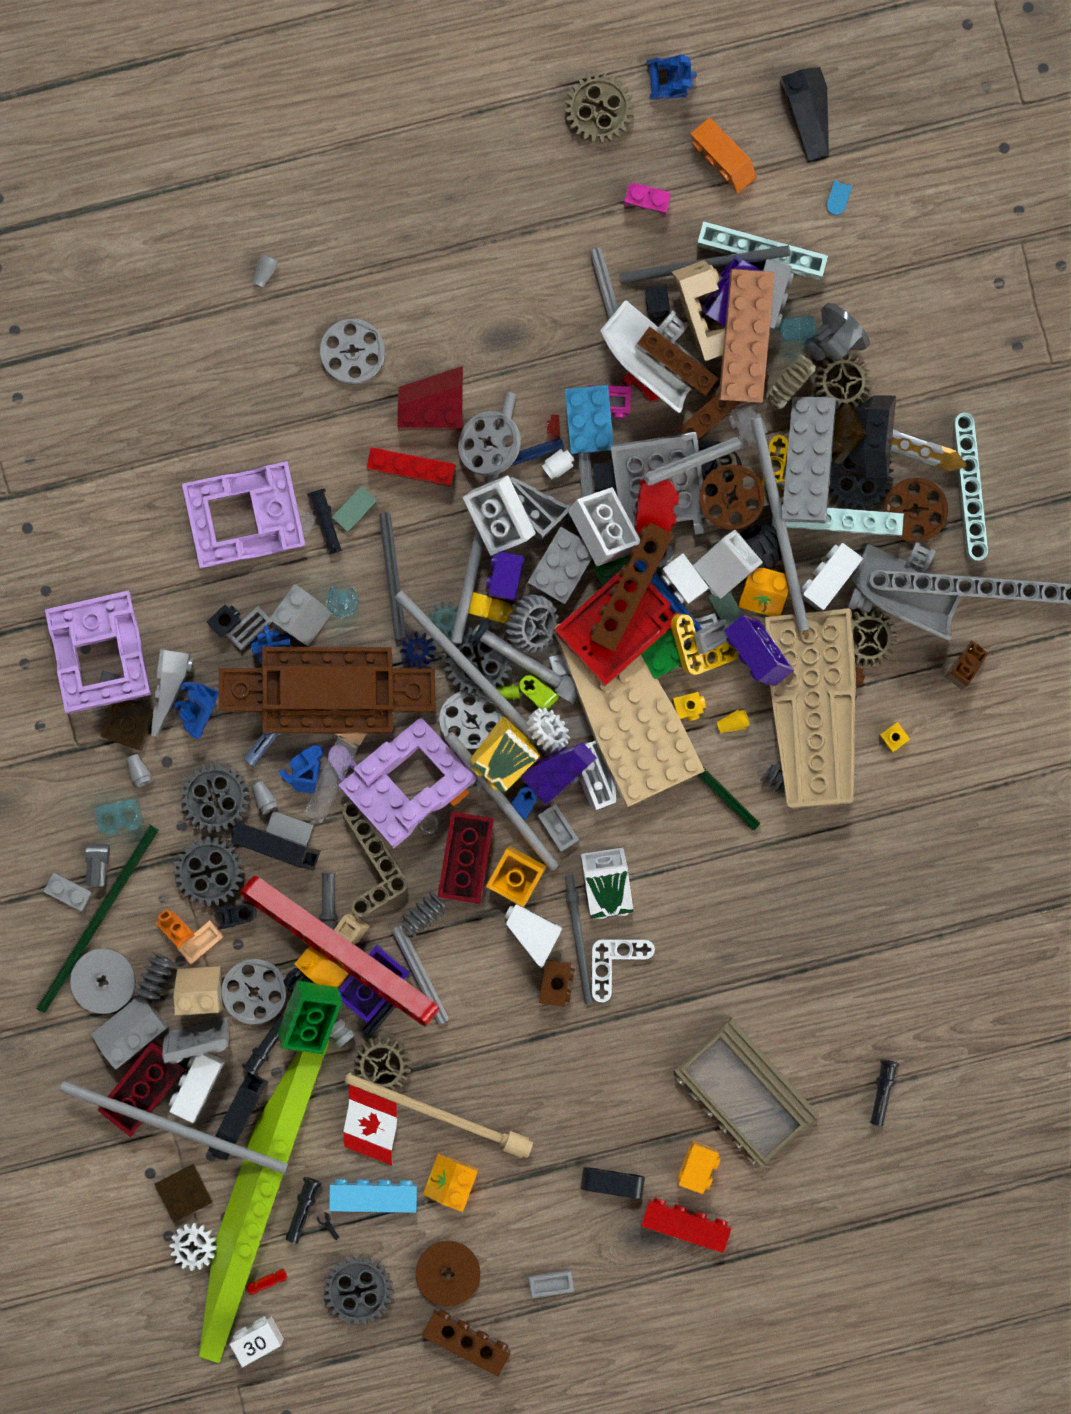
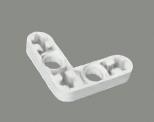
(612, 953)

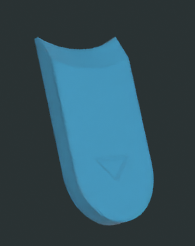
(838, 197)

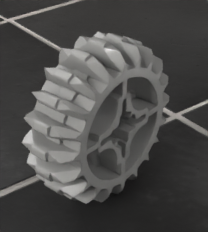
(532, 623)

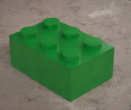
(309, 1017)

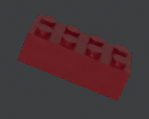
(465, 857)
(143, 1086)

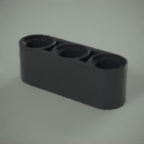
(612, 1182)

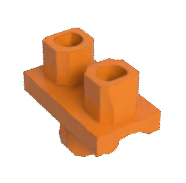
(174, 928)

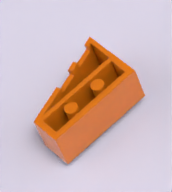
(723, 154)

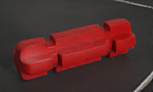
(266, 1282)

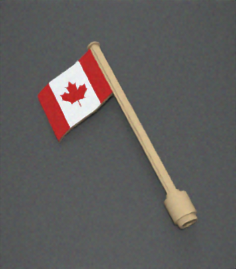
(373, 1122)

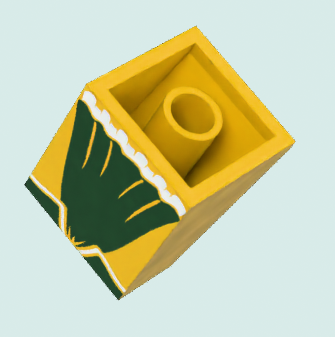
(504, 755)

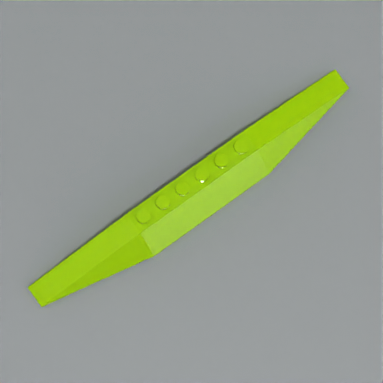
(253, 1201)

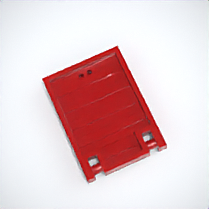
(640, 634)

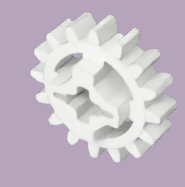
(548, 730)
(192, 1256)

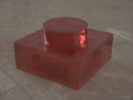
(553, 426)

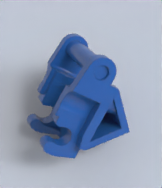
(679, 77)
(197, 709)
(305, 770)

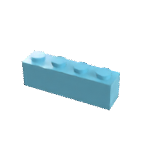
(373, 1196)

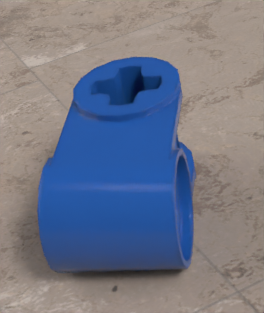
(524, 801)

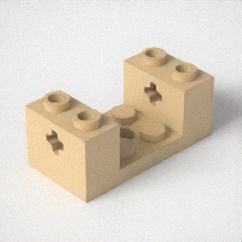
(691, 283)

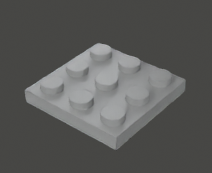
(196, 1040)

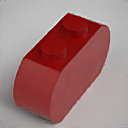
(656, 505)

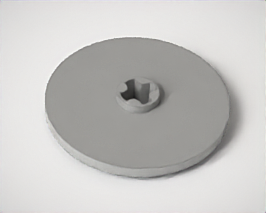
(87, 988)

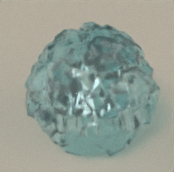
(342, 603)

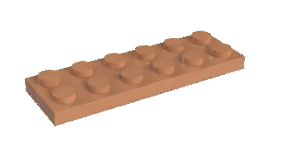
(746, 335)

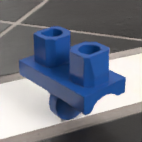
(269, 639)

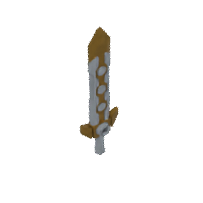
(927, 452)

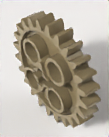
(590, 125)

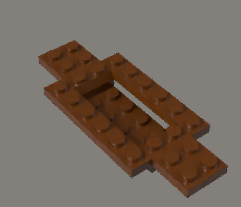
(326, 681)

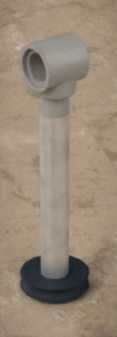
(562, 685)

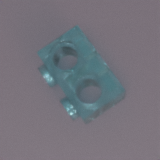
(118, 811)

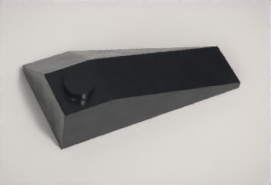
(808, 104)

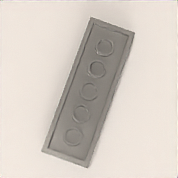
(809, 459)

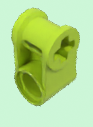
(541, 694)

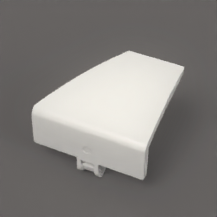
(621, 336)

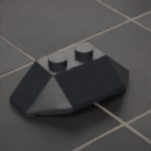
(874, 451)

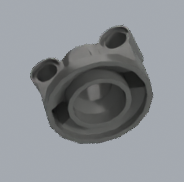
(836, 335)

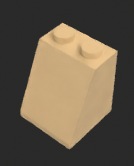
(198, 991)

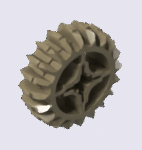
(862, 380)
(790, 382)
(881, 624)
(390, 1049)

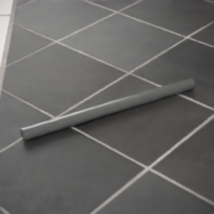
(716, 262)

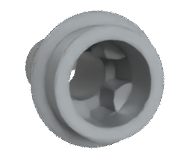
(264, 269)
(138, 772)
(264, 798)

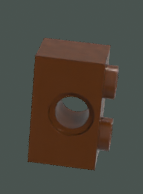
(553, 996)

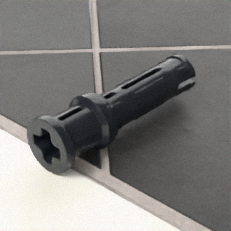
(322, 510)
(261, 1053)
(883, 1079)
(305, 1201)

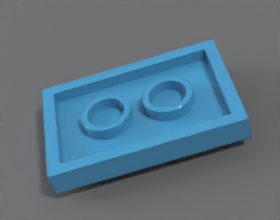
(589, 419)

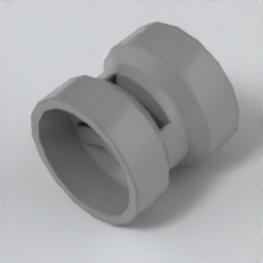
(859, 600)
(341, 1033)

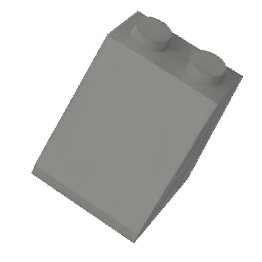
(301, 615)

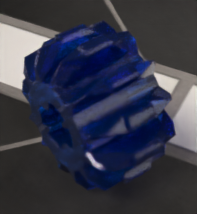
(425, 650)

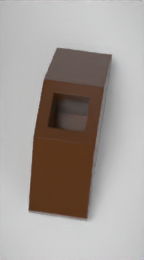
(966, 665)

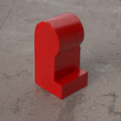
(648, 394)

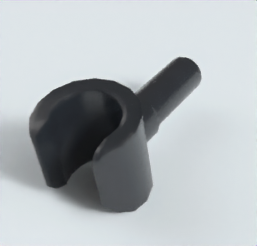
(328, 1225)

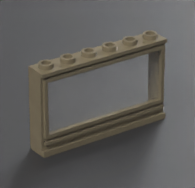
(745, 1093)

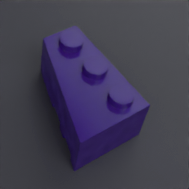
(556, 771)

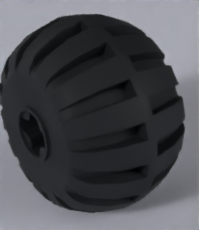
(764, 543)

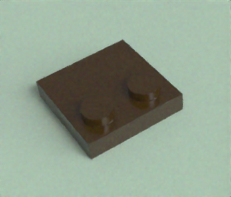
(847, 433)
(128, 724)
(184, 1192)

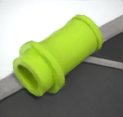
(509, 692)

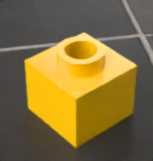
(886, 737)

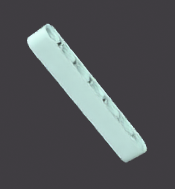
(966, 497)

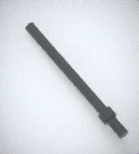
(572, 897)

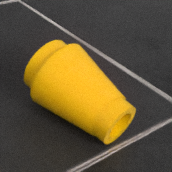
(733, 722)

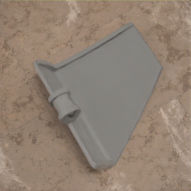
(924, 610)

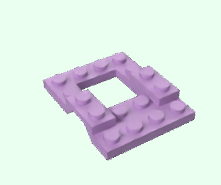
(273, 509)
(92, 623)
(385, 803)

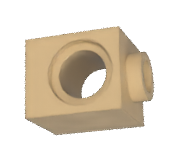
(351, 928)

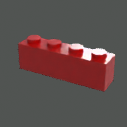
(411, 467)
(685, 1225)

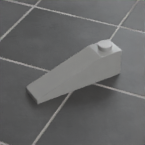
(171, 672)

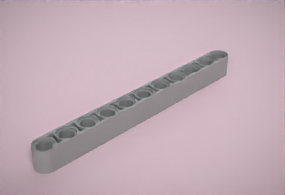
(974, 582)

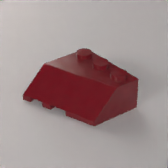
(432, 403)

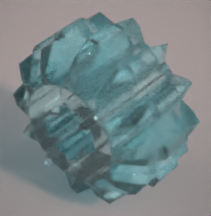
(798, 327)
(439, 616)

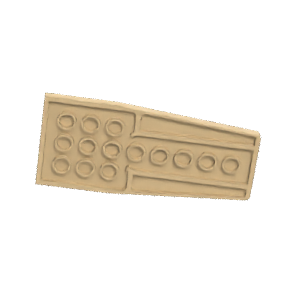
(816, 707)
(634, 729)

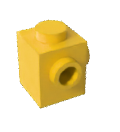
(689, 706)

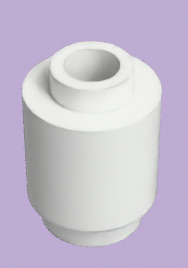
(558, 464)

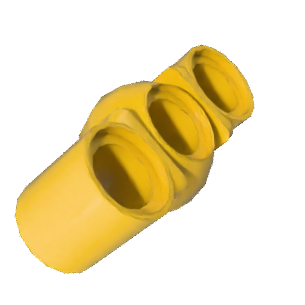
(490, 608)

